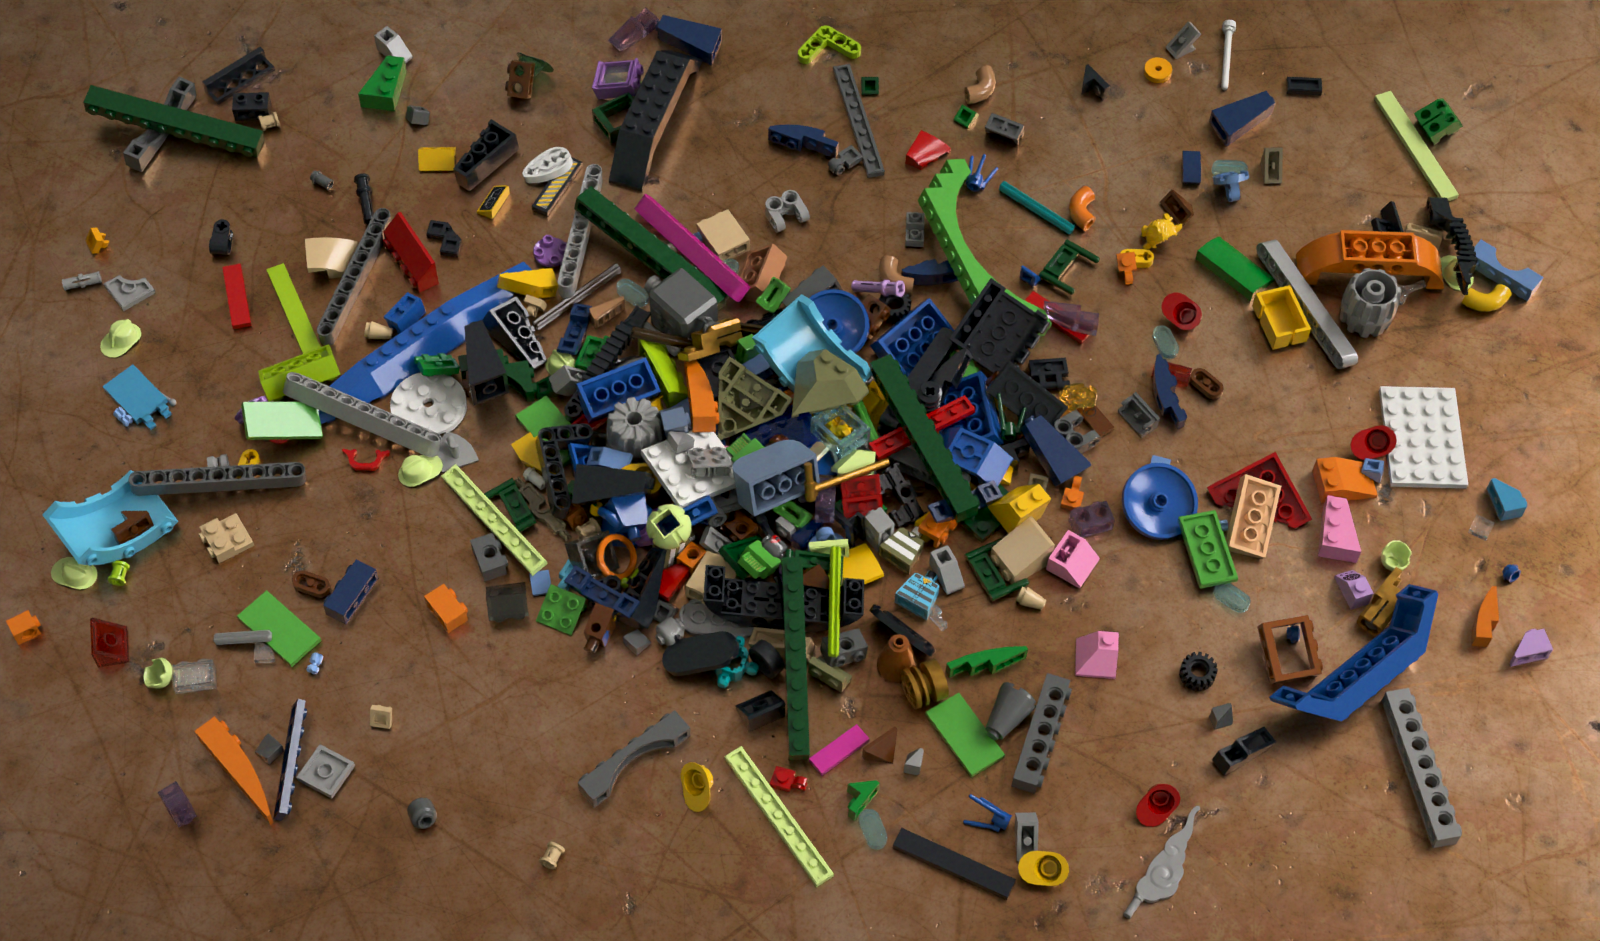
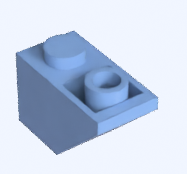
(608, 458)

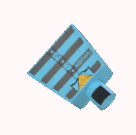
(918, 594)

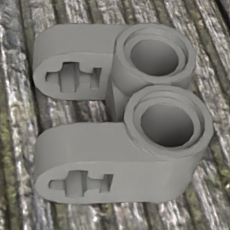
(788, 204)

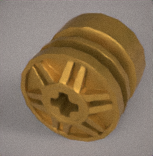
(924, 683)

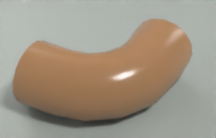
(984, 88)
(888, 271)

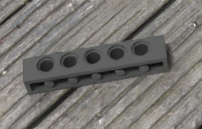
(1053, 687)

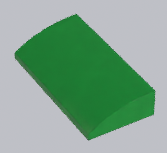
(1233, 267)

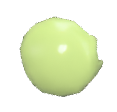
(1395, 555)
(158, 674)

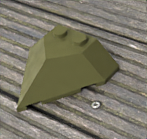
(825, 383)
(746, 400)

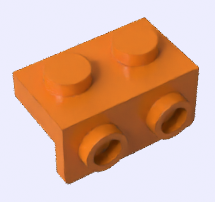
(936, 531)

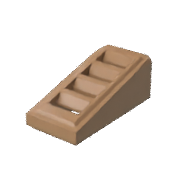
(604, 312)

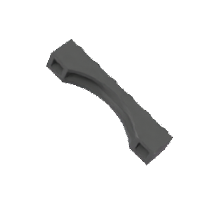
(145, 146)
(667, 733)

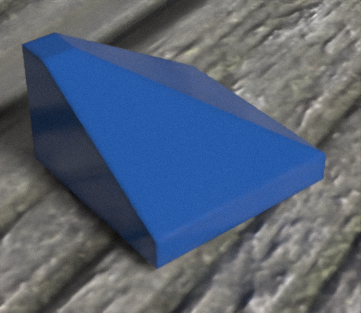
(1029, 276)

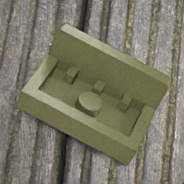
(830, 675)

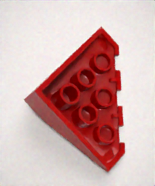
(1290, 505)

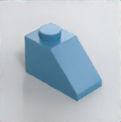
(1506, 500)

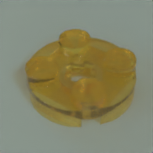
(1078, 396)

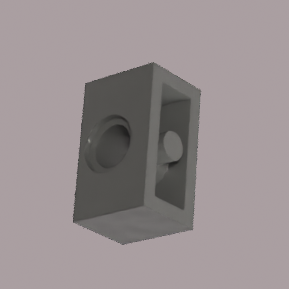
(489, 567)
(851, 648)

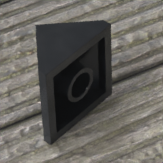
(761, 710)

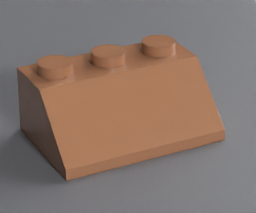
(760, 268)

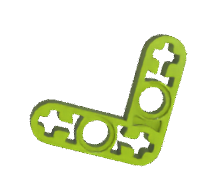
(828, 40)

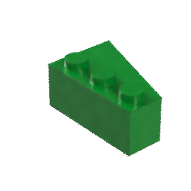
(384, 85)

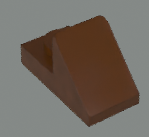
(134, 525)

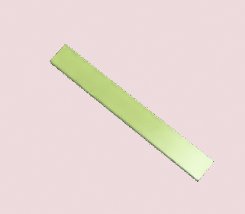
(1416, 146)
(494, 520)
(779, 816)

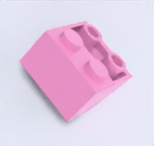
(1072, 559)

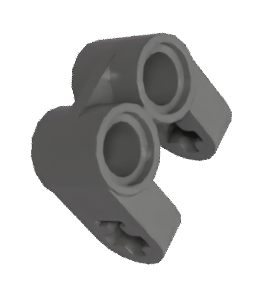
(1082, 442)

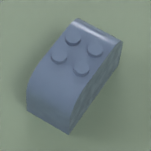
(772, 475)

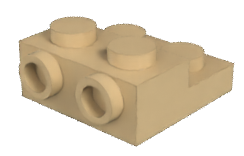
(225, 537)

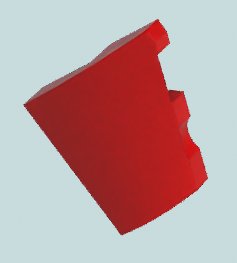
(925, 150)
(673, 580)

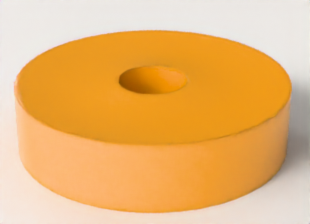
(1160, 64)

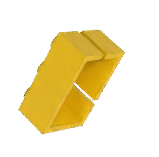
(1281, 317)

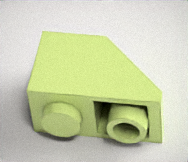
(854, 461)

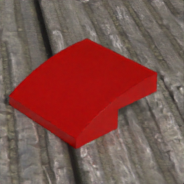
(861, 495)

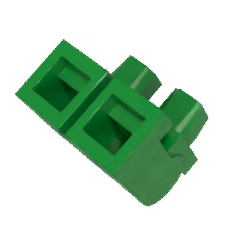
(1438, 120)

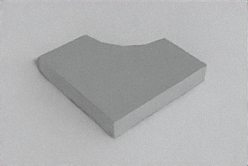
(128, 292)

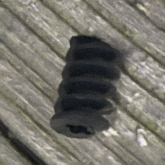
(930, 395)

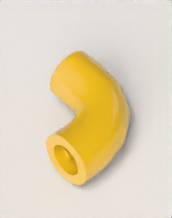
(1487, 302)

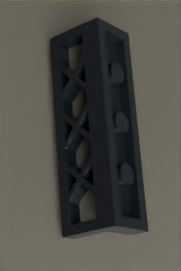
(234, 74)

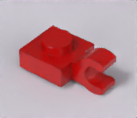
(785, 779)

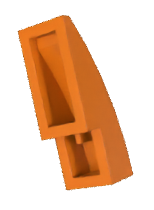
(1485, 620)

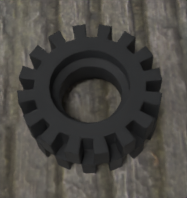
(898, 314)
(1202, 661)

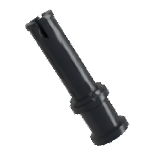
(364, 191)

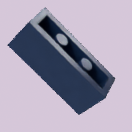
(350, 591)

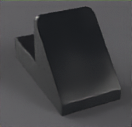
(1094, 82)
(1016, 449)

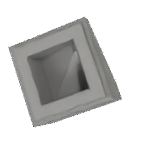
(680, 441)
(914, 762)

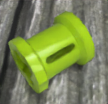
(118, 573)

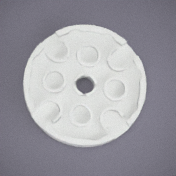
(442, 390)

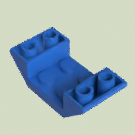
(977, 455)

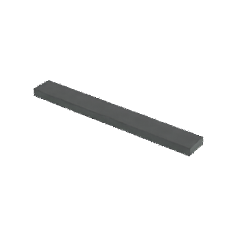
(858, 120)

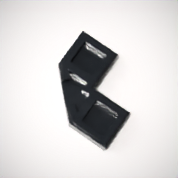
(443, 231)

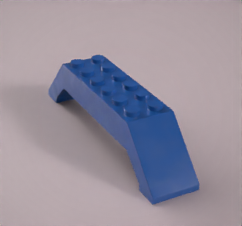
(1374, 663)

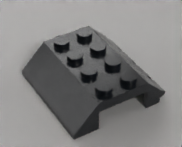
(999, 329)

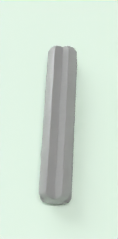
(242, 637)

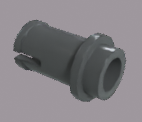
(318, 178)

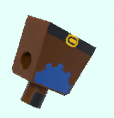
(599, 627)

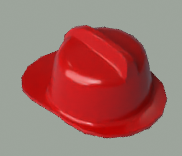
(1181, 311)
(1373, 442)
(1157, 804)

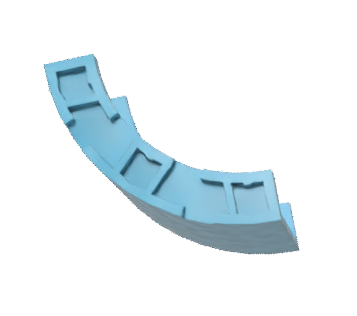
(795, 334)
(88, 525)

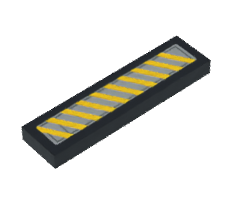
(554, 189)

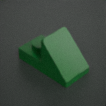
(863, 793)

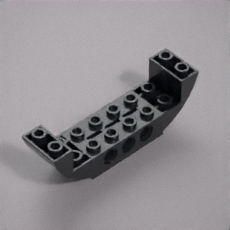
(761, 602)

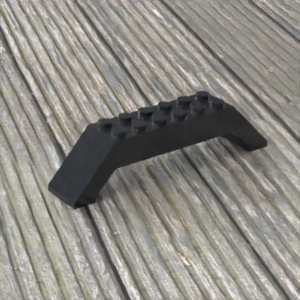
(649, 117)

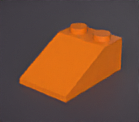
(1342, 479)

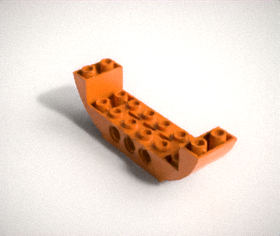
(1357, 250)

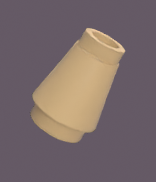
(377, 331)
(1029, 598)

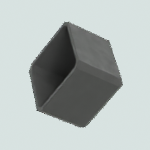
(679, 303)

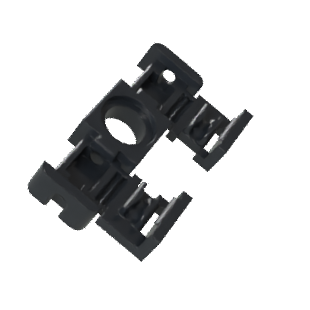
(912, 508)

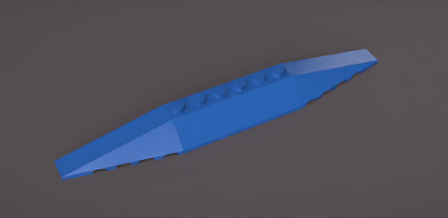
(433, 334)

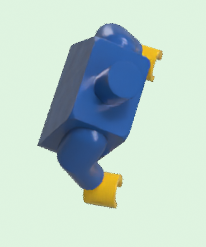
(625, 514)

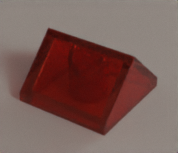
(108, 643)

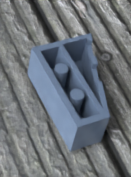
(675, 420)

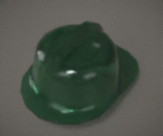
(540, 65)

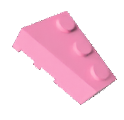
(1338, 532)

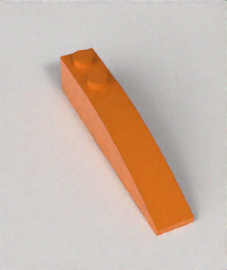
(702, 406)
(234, 762)

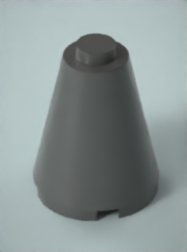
(1009, 710)

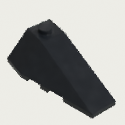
(513, 330)
(645, 588)

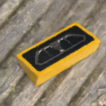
(494, 201)

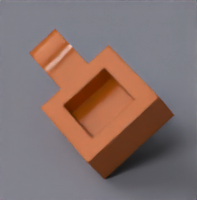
(1126, 264)
(1073, 497)

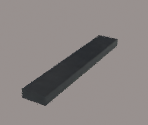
(954, 863)

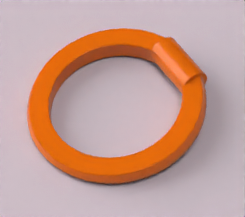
(600, 553)

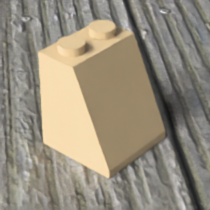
(1022, 551)

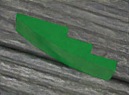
(993, 659)

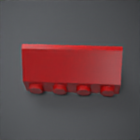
(410, 253)

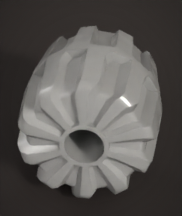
(1370, 302)
(634, 427)

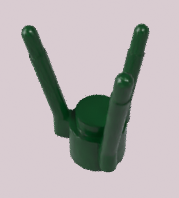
(1008, 429)

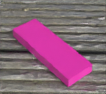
(839, 750)

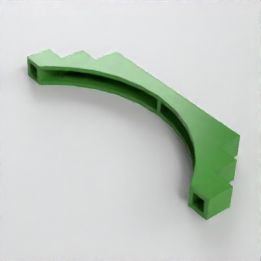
(940, 210)

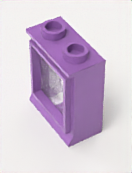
(617, 78)

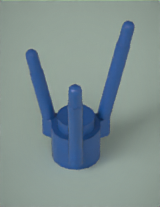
(975, 182)
(1000, 817)

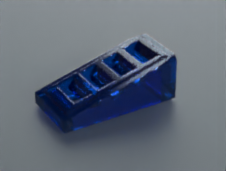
(802, 537)

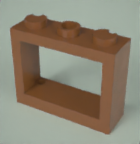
(1271, 656)

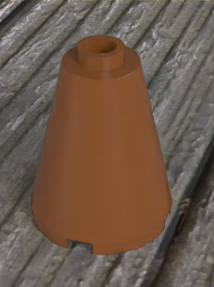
(895, 657)

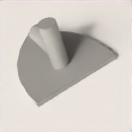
(456, 451)

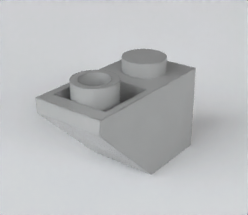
(391, 44)
(946, 567)

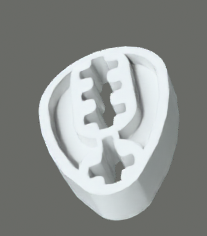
(538, 168)

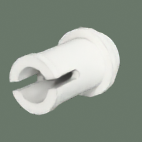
(531, 475)

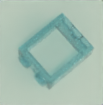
(849, 443)

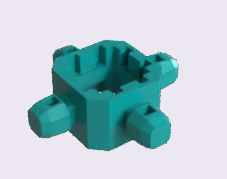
(726, 675)

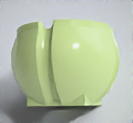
(676, 536)

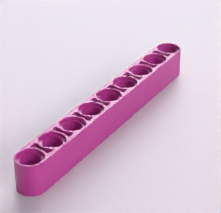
(692, 248)

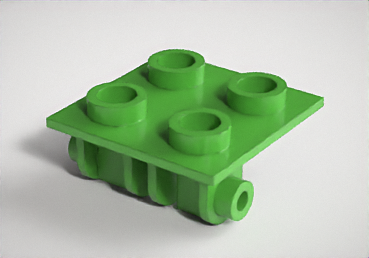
(561, 609)

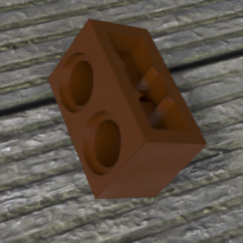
(524, 80)
(875, 319)
(739, 522)

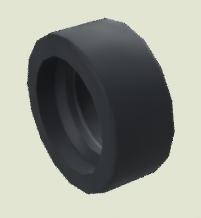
(767, 658)

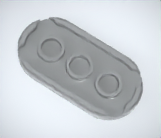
(703, 621)

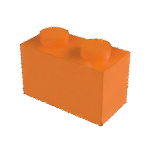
(446, 608)

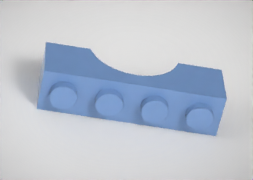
(1521, 282)

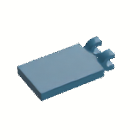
(137, 396)

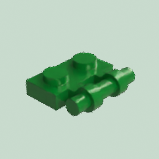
(437, 364)

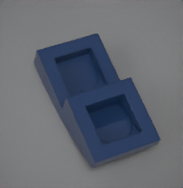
(1191, 167)

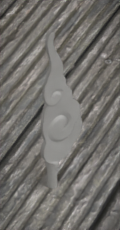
(1164, 870)

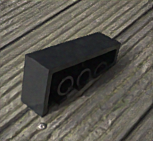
(486, 155)

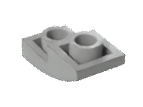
(914, 229)

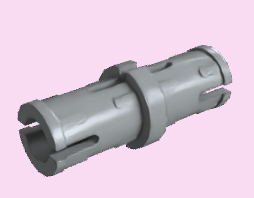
(69, 282)

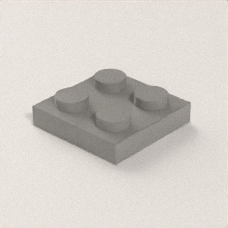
(325, 771)

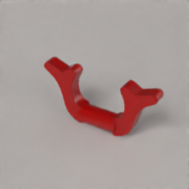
(365, 466)

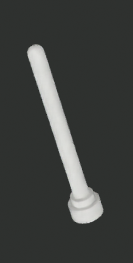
(1228, 28)

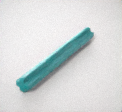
(1036, 207)

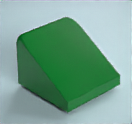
(965, 116)

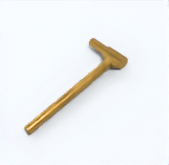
(812, 488)

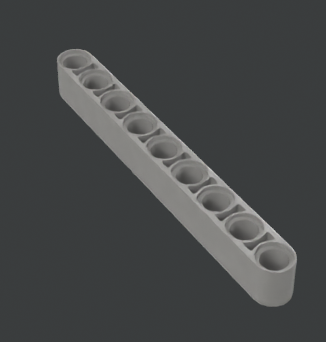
(578, 239)
(1319, 320)
(362, 414)

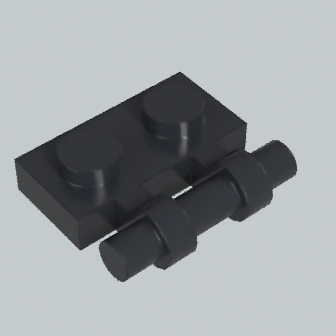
(1049, 368)

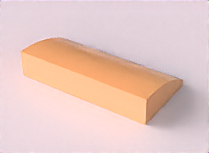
(1252, 516)

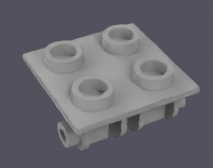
(709, 458)

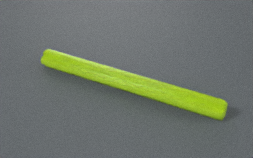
(834, 601)

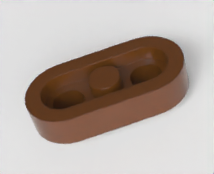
(1207, 384)
(312, 584)

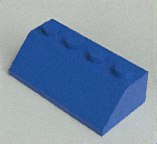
(602, 392)

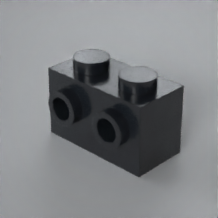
(251, 105)

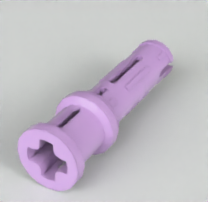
(885, 287)

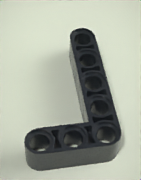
(554, 463)

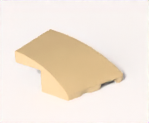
(329, 255)

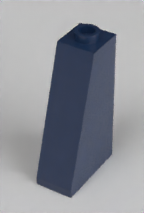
(690, 37)
(1241, 116)
(1053, 451)

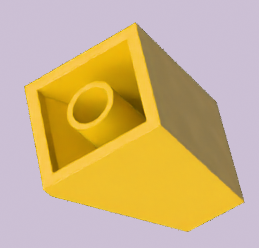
(1020, 505)

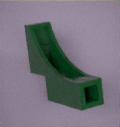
(518, 375)

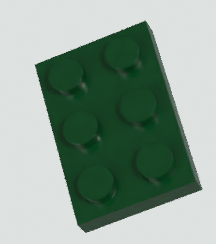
(984, 523)
(732, 552)

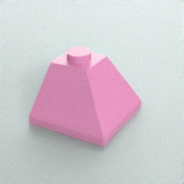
(1097, 655)

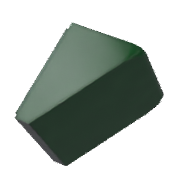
(869, 85)
(544, 389)

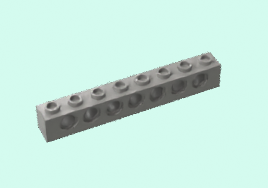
(1439, 834)

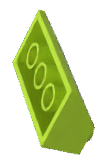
(315, 364)
(664, 371)

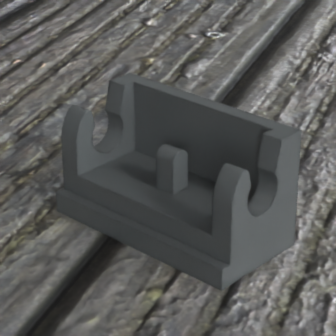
(1005, 127)
(1139, 415)

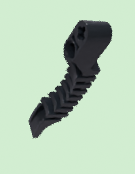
(1441, 216)
(609, 352)

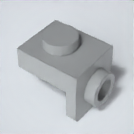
(785, 528)

